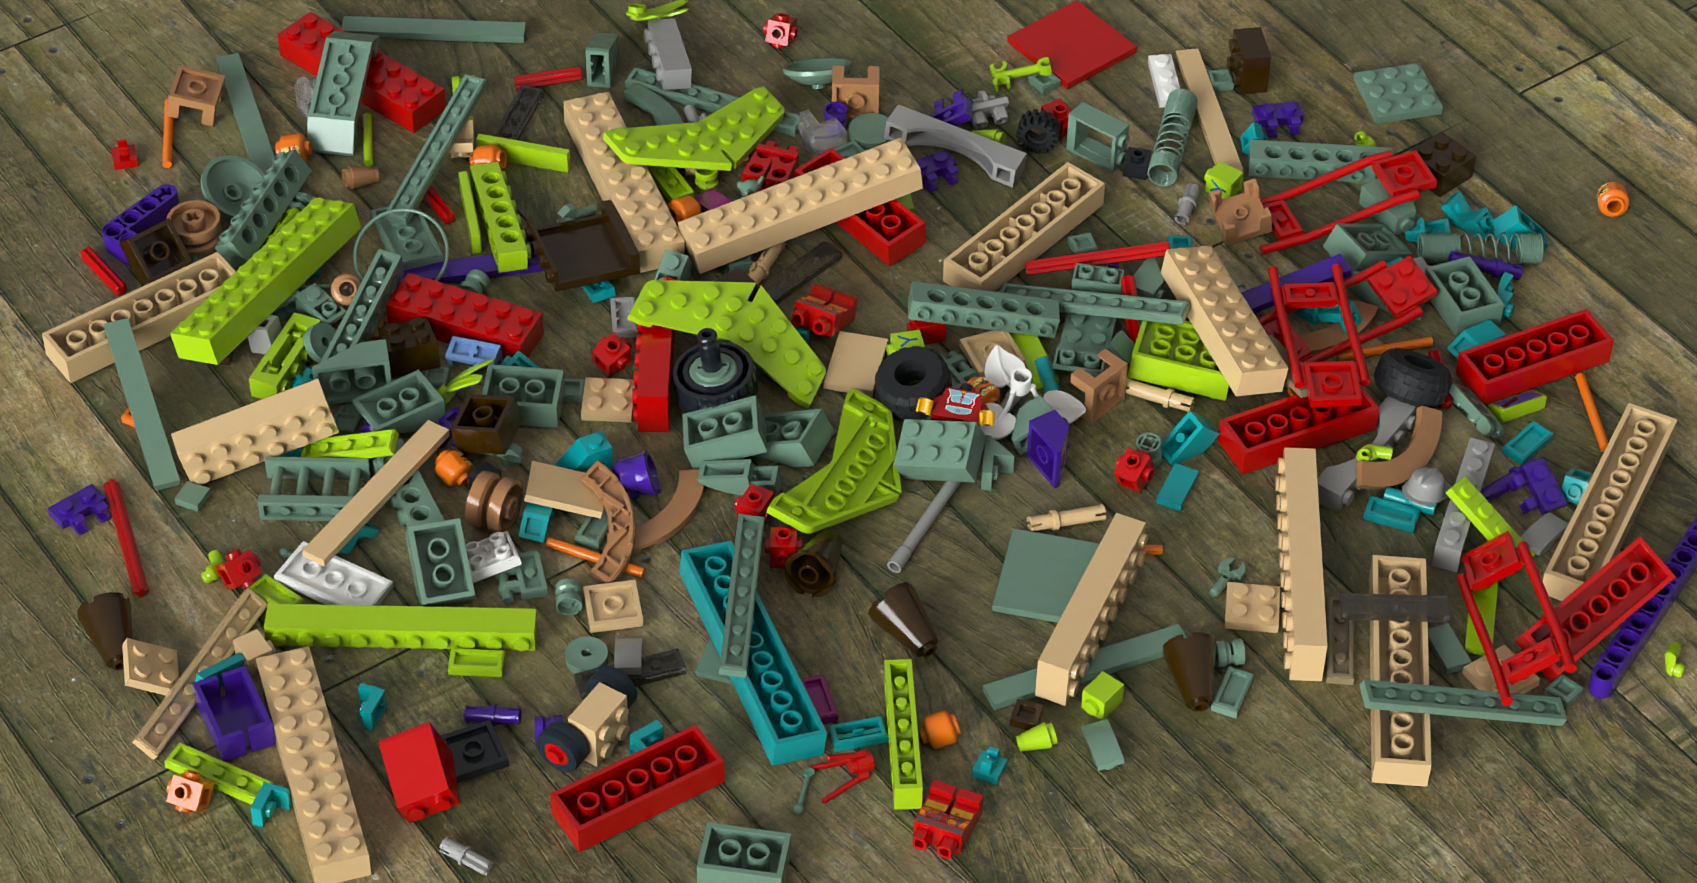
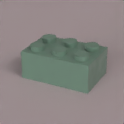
(1463, 295)
(536, 390)
(725, 432)
(939, 450)
(440, 563)
(743, 855)

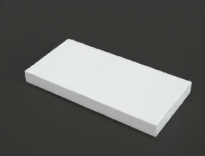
(335, 583)

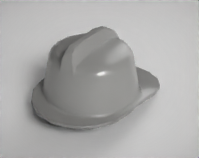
(1426, 486)

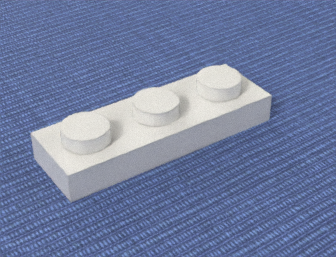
(1163, 76)

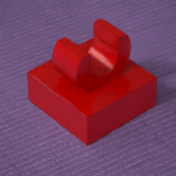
(124, 155)

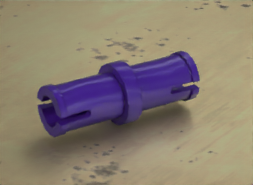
(496, 714)

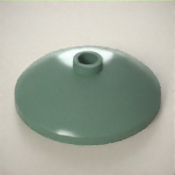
(815, 71)
(227, 177)

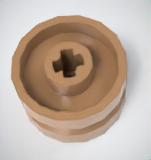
(197, 226)
(493, 502)

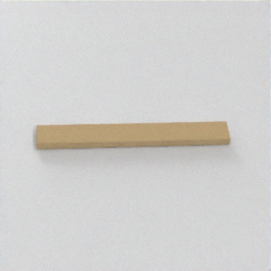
(1208, 108)
(375, 493)
(181, 698)

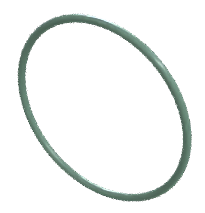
(402, 210)

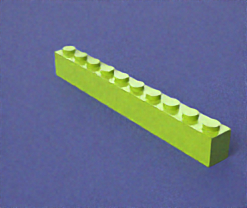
(401, 627)

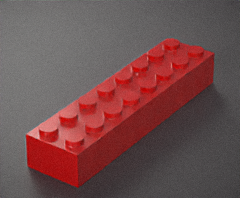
(389, 85)

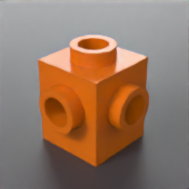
(189, 791)

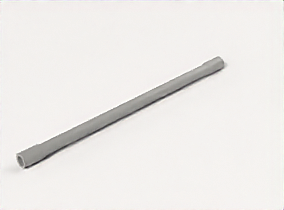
(905, 551)

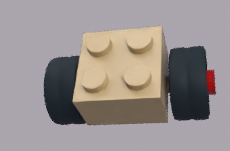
(593, 726)

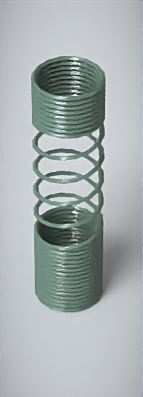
(1177, 120)
(1437, 247)

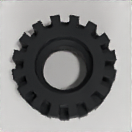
(1039, 121)

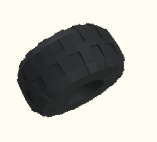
(908, 366)
(1412, 378)

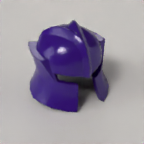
(638, 475)

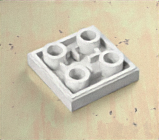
(492, 556)

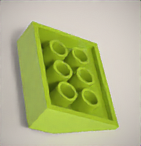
(1176, 359)

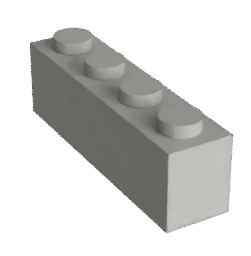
(668, 54)

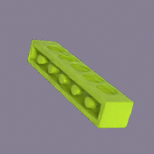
(500, 217)
(903, 734)

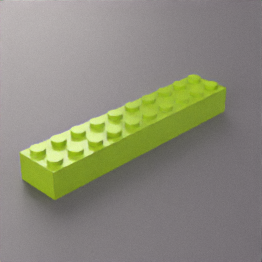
(265, 281)

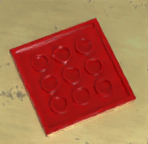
(1074, 41)

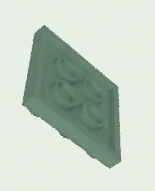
(1397, 93)

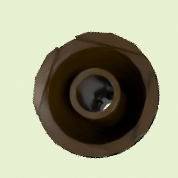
(814, 564)
(905, 619)
(108, 625)
(1193, 668)

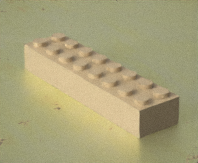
(1025, 230)
(153, 312)
(1224, 321)
(1091, 609)

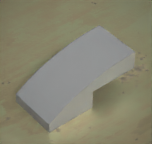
(1544, 533)
(628, 655)

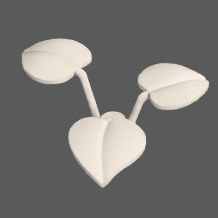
(1007, 369)

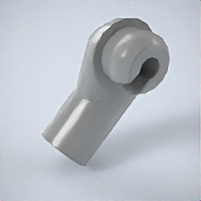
(691, 114)

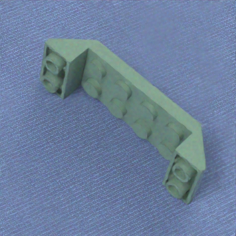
(340, 92)
(1088, 334)

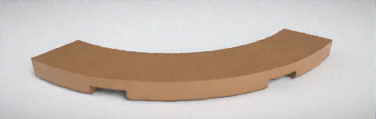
(1334, 334)
(1416, 455)
(674, 515)
(620, 521)

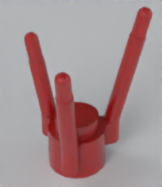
(857, 762)

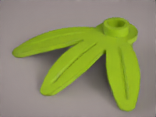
(638, 11)
(462, 380)

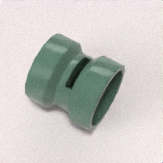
(476, 282)
(1152, 445)
(568, 596)
(1230, 653)

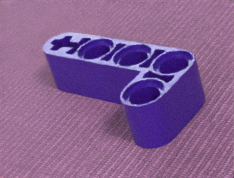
(138, 218)

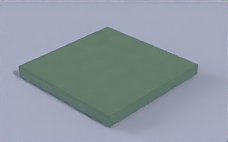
(1041, 574)

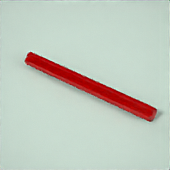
(1097, 258)
(126, 538)

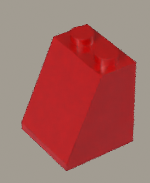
(420, 772)

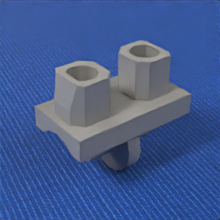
(986, 107)

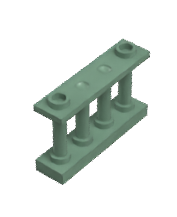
(310, 507)

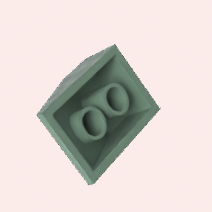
(1364, 245)
(354, 371)
(401, 404)
(796, 437)

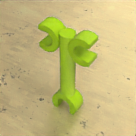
(1003, 75)

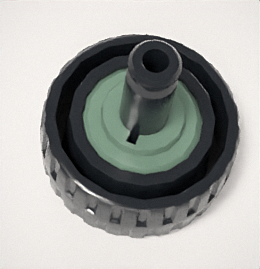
(713, 374)

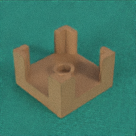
(196, 90)
(858, 94)
(1240, 215)
(1104, 390)

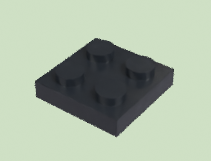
(476, 750)

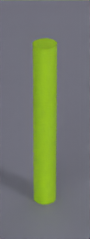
(367, 139)

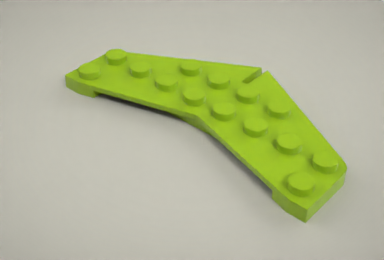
(712, 143)
(755, 326)
(857, 477)

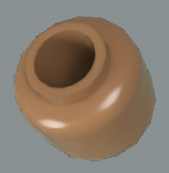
(337, 288)

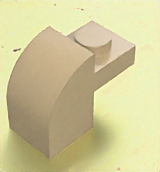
(465, 142)

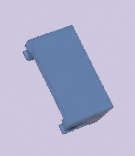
(472, 352)

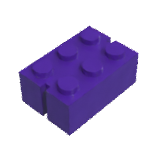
(236, 719)

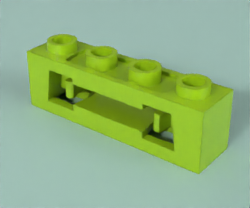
(282, 356)

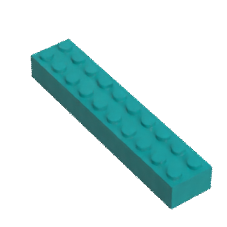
(772, 688)

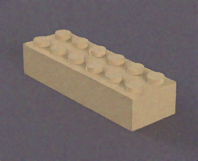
(255, 431)

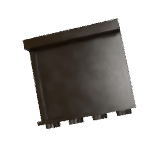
(584, 249)

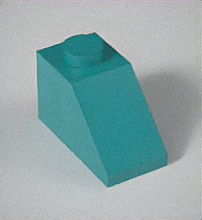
(1517, 222)
(1188, 438)
(586, 452)

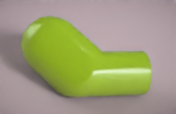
(1364, 140)
(1372, 452)
(211, 572)
(1671, 656)

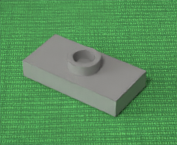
(619, 312)

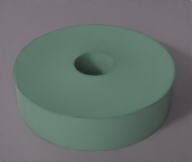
(315, 336)
(586, 646)

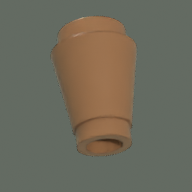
(357, 177)

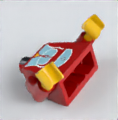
(958, 405)

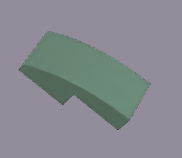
(1103, 745)

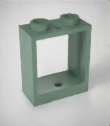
(1090, 149)

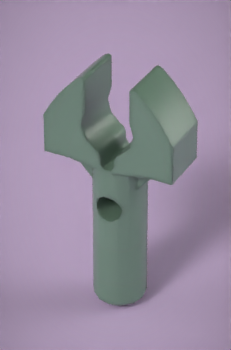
(570, 212)
(512, 456)
(1227, 576)

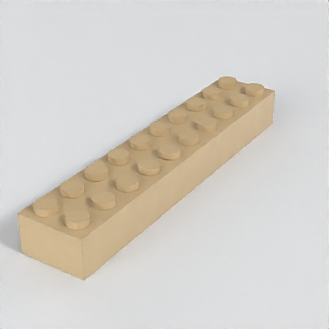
(624, 184)
(800, 205)
(1610, 499)
(1301, 565)
(1399, 655)
(313, 767)

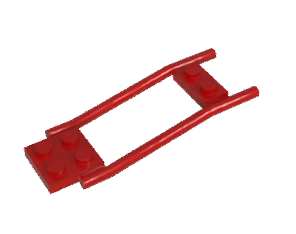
(1399, 174)
(1399, 287)
(1326, 382)
(1488, 565)

